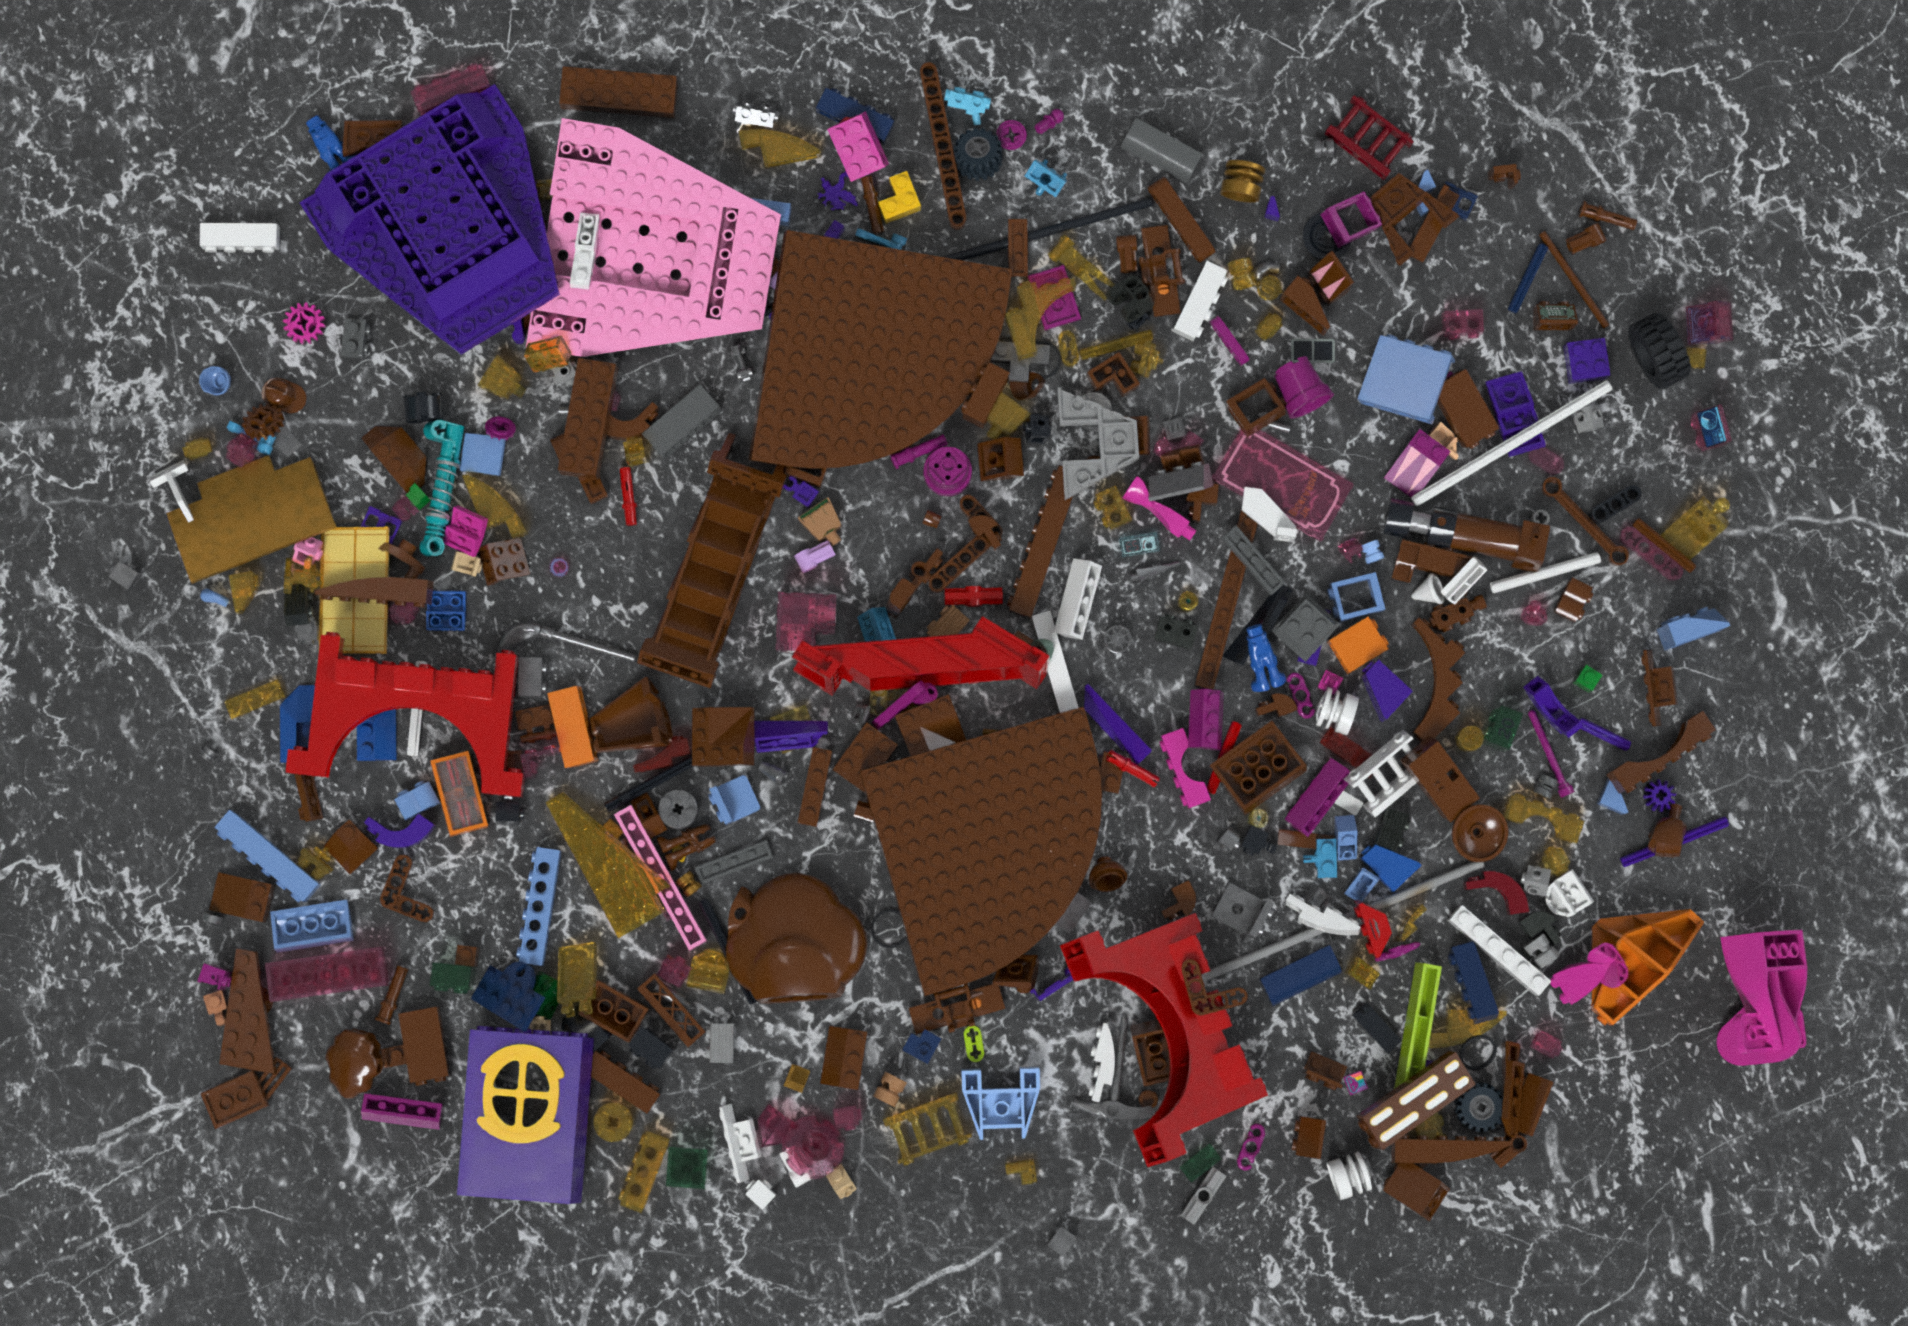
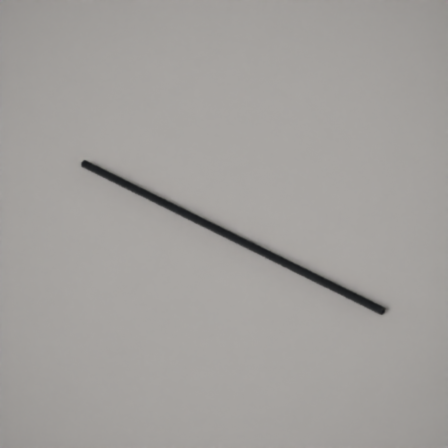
(1046, 231)

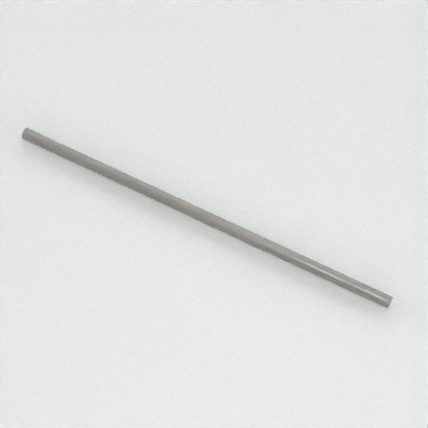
(1311, 932)

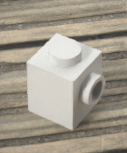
(760, 1192)

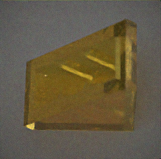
(1362, 972)

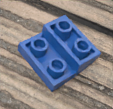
(447, 611)

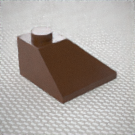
(350, 846)

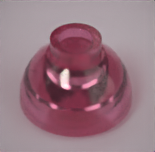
(1534, 614)

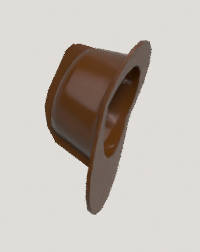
(284, 395)

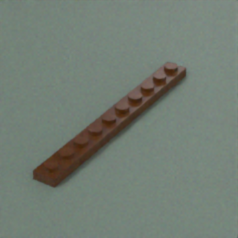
(1224, 611)

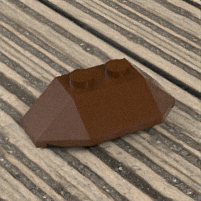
(398, 455)

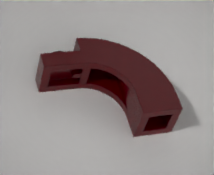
(1510, 890)

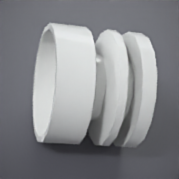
(1337, 711)
(1349, 1175)

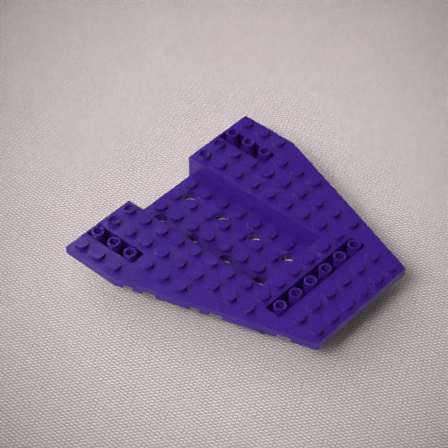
(481, 277)

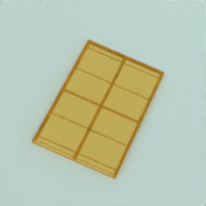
(349, 556)

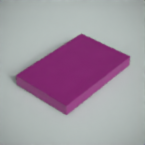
(1063, 309)

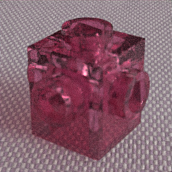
(241, 450)
(674, 970)

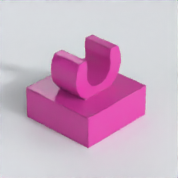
(1330, 680)

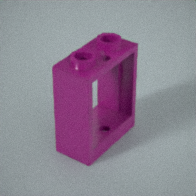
(1337, 227)

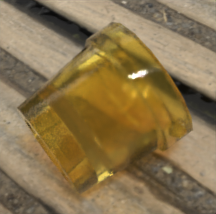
(1269, 288)

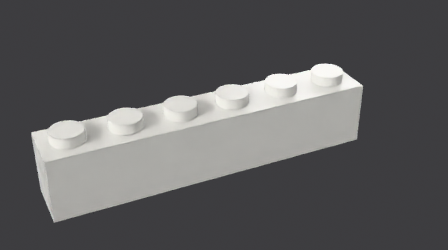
(1499, 950)

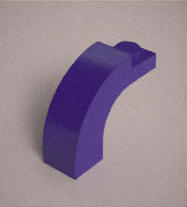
(1551, 708)
(408, 837)

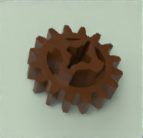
(263, 421)

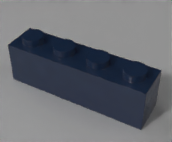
(837, 107)
(1473, 982)

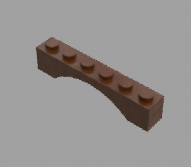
(1691, 732)

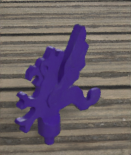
(832, 193)

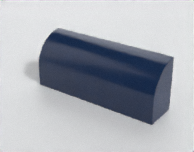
(1300, 975)

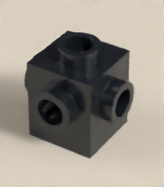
(1037, 428)

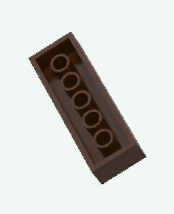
(618, 92)
(588, 419)

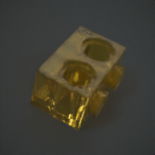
(1118, 506)

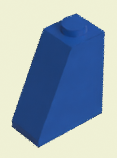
(1389, 866)

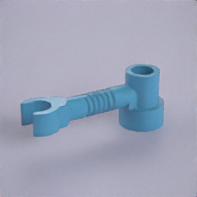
(896, 241)
(264, 446)

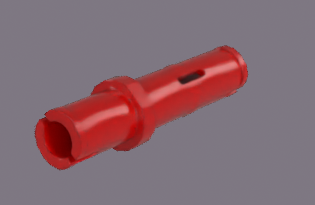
(628, 496)
(1127, 765)

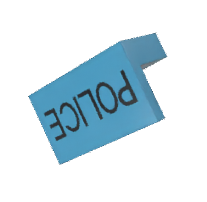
(876, 625)

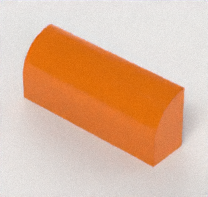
(572, 726)

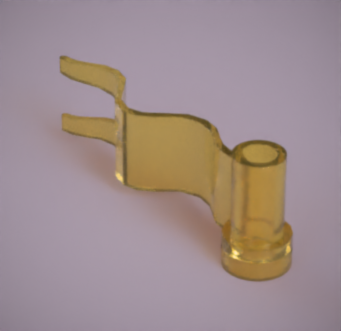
(1078, 264)

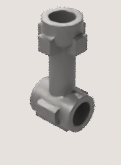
(744, 373)

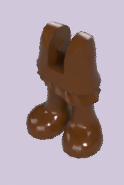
(690, 836)

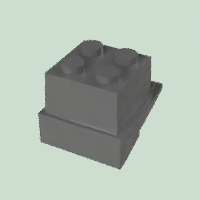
(1306, 627)

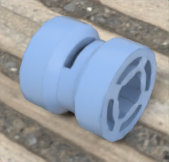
(1373, 553)

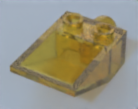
(1693, 532)

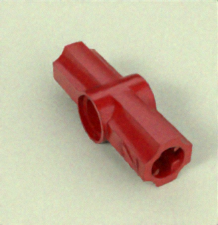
(973, 596)

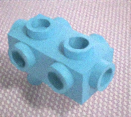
(972, 102)

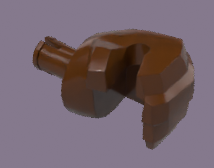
(1668, 834)

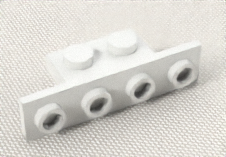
(741, 1142)

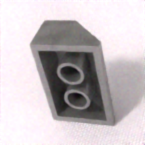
(1179, 481)

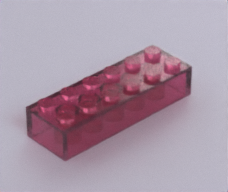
(327, 974)

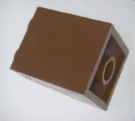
(1416, 1189)

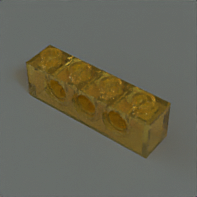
(638, 1202)

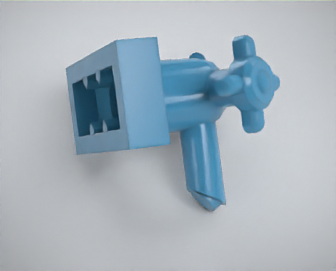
(1045, 178)

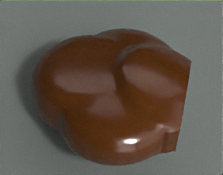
(796, 942)

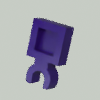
(803, 493)

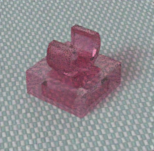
(1350, 548)

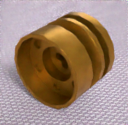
(1242, 181)

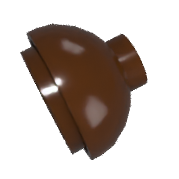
(1107, 875)

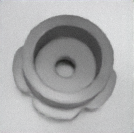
(208, 753)

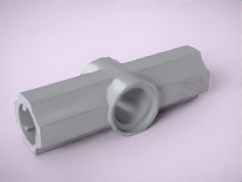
(1196, 1207)

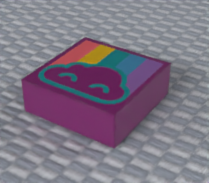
(1355, 1082)

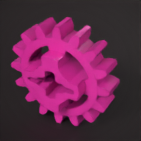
(297, 324)

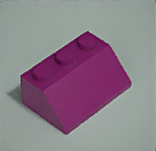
(1206, 719)

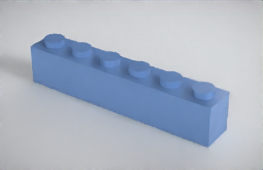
(267, 855)

